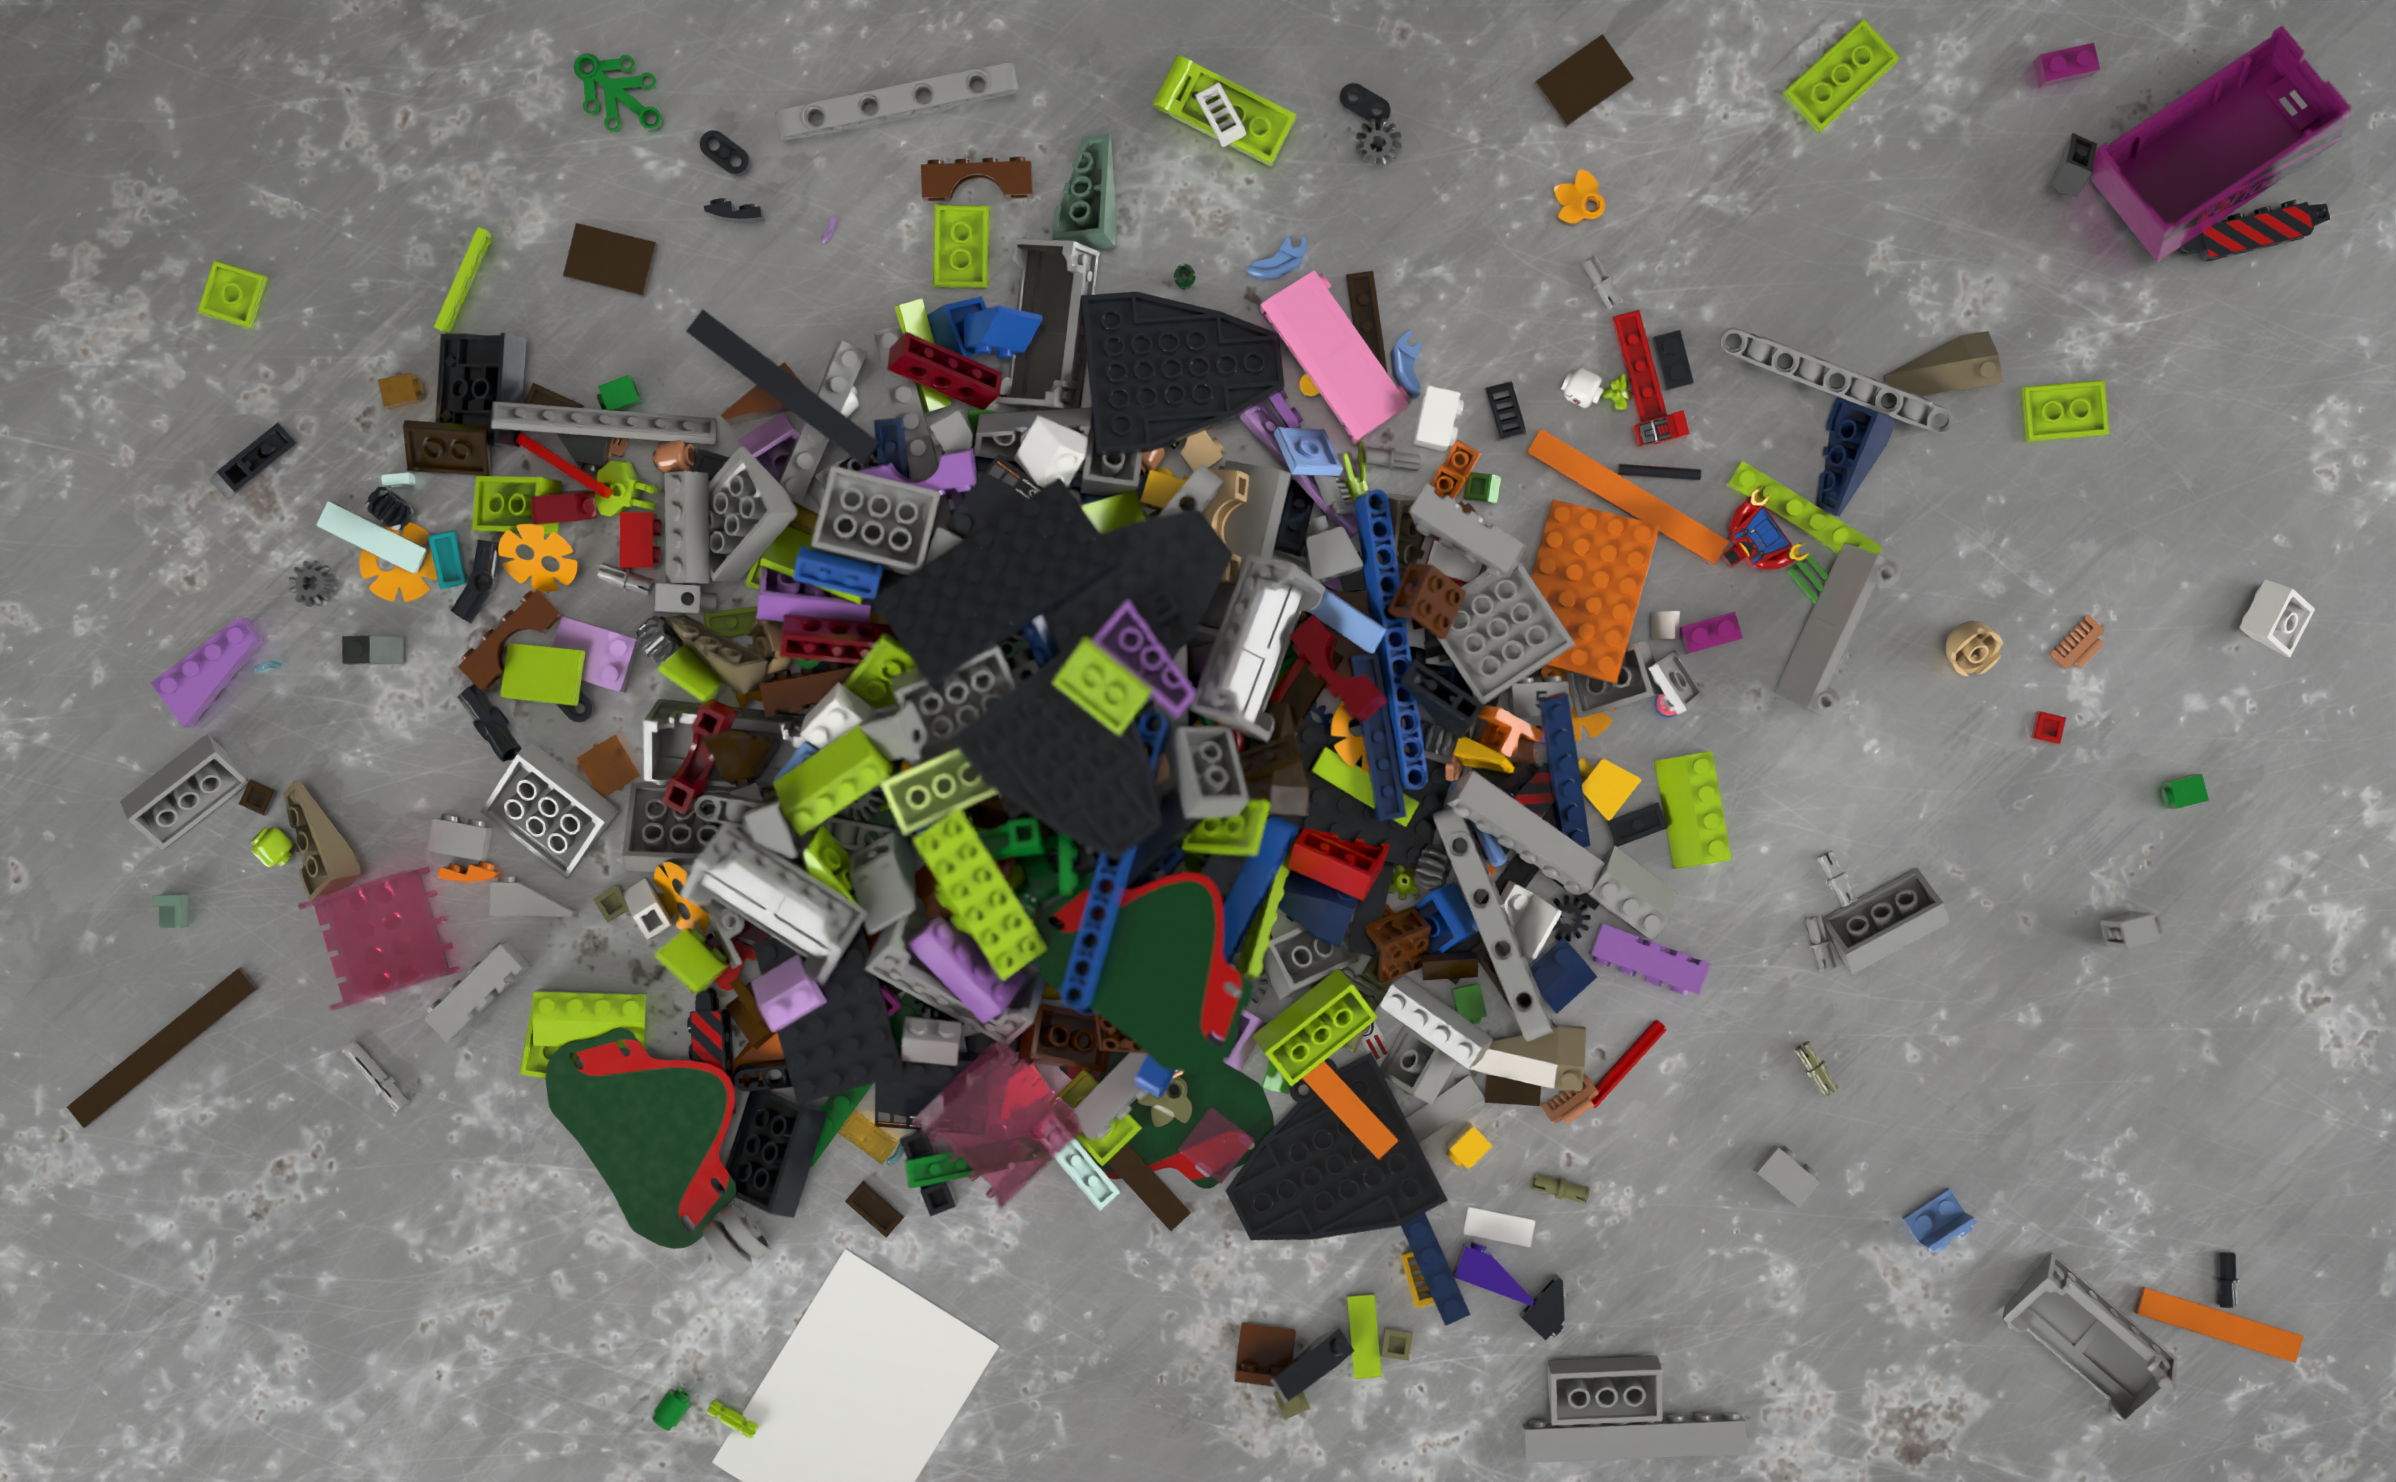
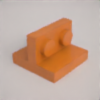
(1504, 730)

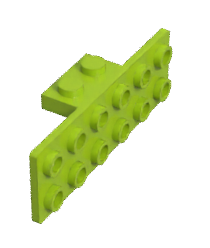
(978, 895)

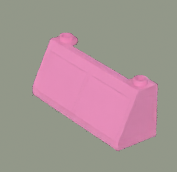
(1334, 356)

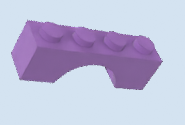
(955, 470)

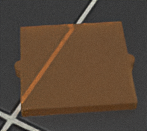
(608, 766)

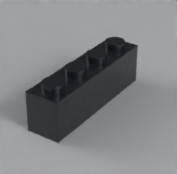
(1160, 842)

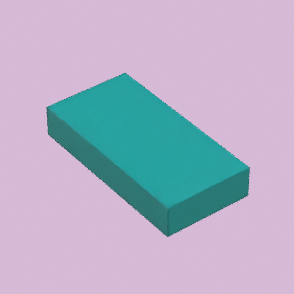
(448, 559)

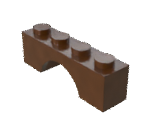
(942, 180)
(485, 663)

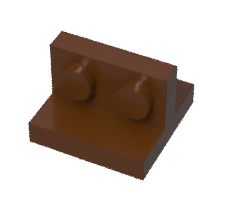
(748, 1015)

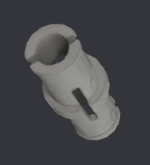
(1837, 879)

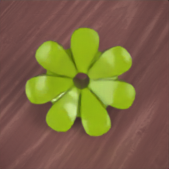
(1618, 392)
(1398, 886)

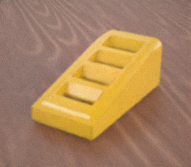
(1479, 756)
(1419, 1303)

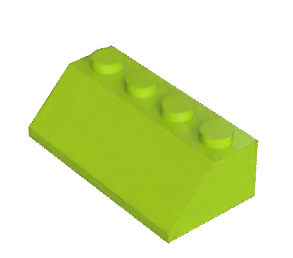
(831, 779)
(1692, 810)
(580, 1016)
(1315, 1027)

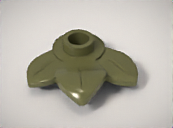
(1169, 1104)

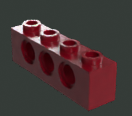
(944, 371)
(829, 638)

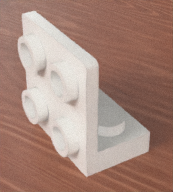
(1529, 916)

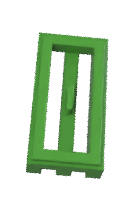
(1818, 569)

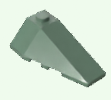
(1088, 201)

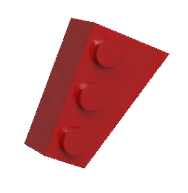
(1338, 862)

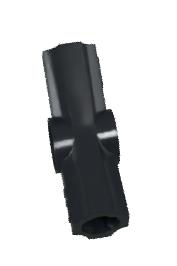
(472, 598)
(490, 723)

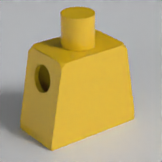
(1606, 786)

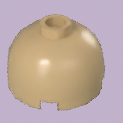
(767, 643)
(1973, 647)

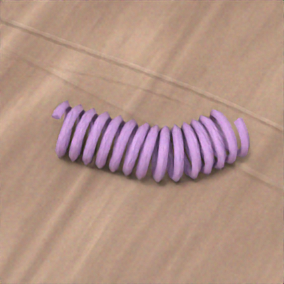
(829, 231)

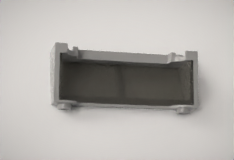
(1055, 360)

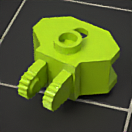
(626, 489)

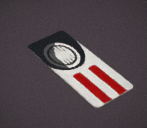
(1375, 1042)

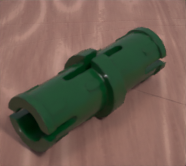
(1181, 282)

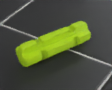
(732, 1419)

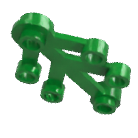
(614, 89)

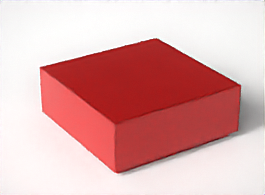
(2048, 727)

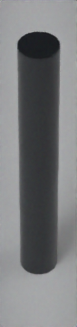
(1661, 472)

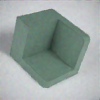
(172, 910)

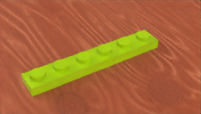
(1799, 511)
(1258, 934)

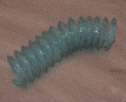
(274, 666)
(890, 1160)

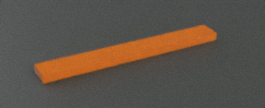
(1627, 496)

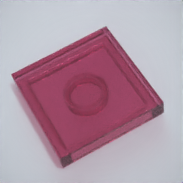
(1216, 1145)

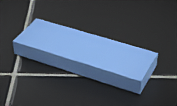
(1349, 621)

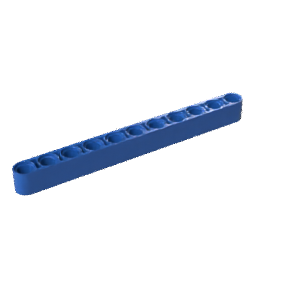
(1396, 627)
(1110, 901)
(1237, 917)

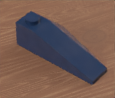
(1853, 447)
(1317, 907)

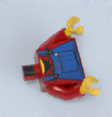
(1759, 538)

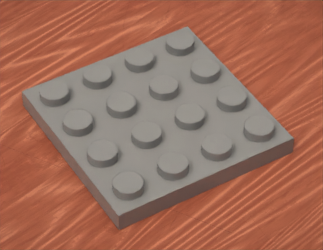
(1503, 633)

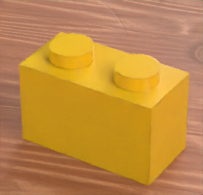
(1467, 1146)

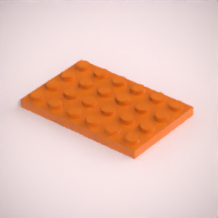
(1593, 580)

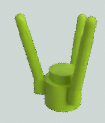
(1355, 485)

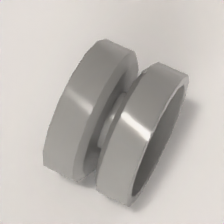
(736, 1239)

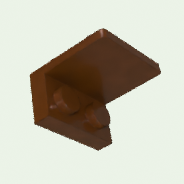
(1428, 598)
(1402, 942)
(1263, 1352)

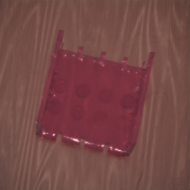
(382, 936)
(1000, 1121)

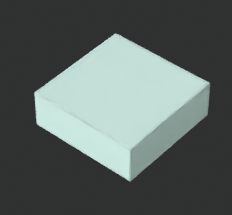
(398, 480)

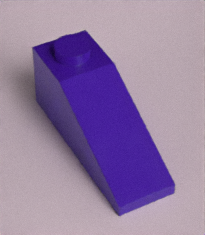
(1483, 1270)

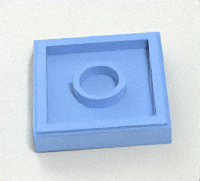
(1308, 451)

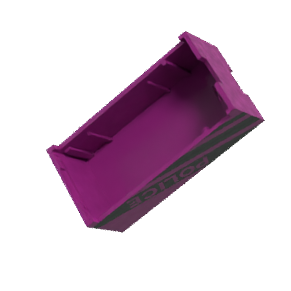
(2219, 145)

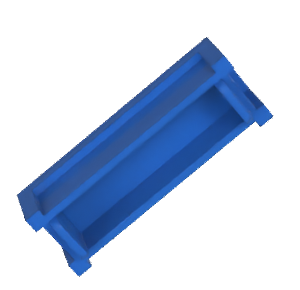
(837, 573)

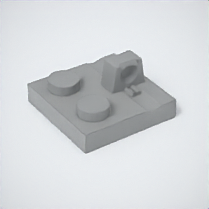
(1676, 683)

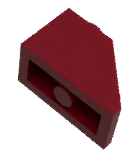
(563, 506)

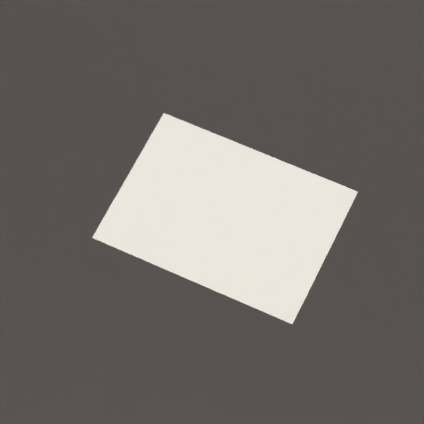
(859, 1386)

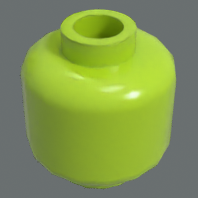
(271, 846)

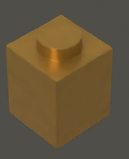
(400, 390)

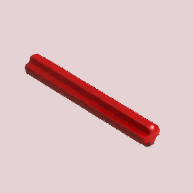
(1628, 1061)

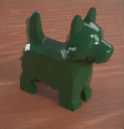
(1040, 877)

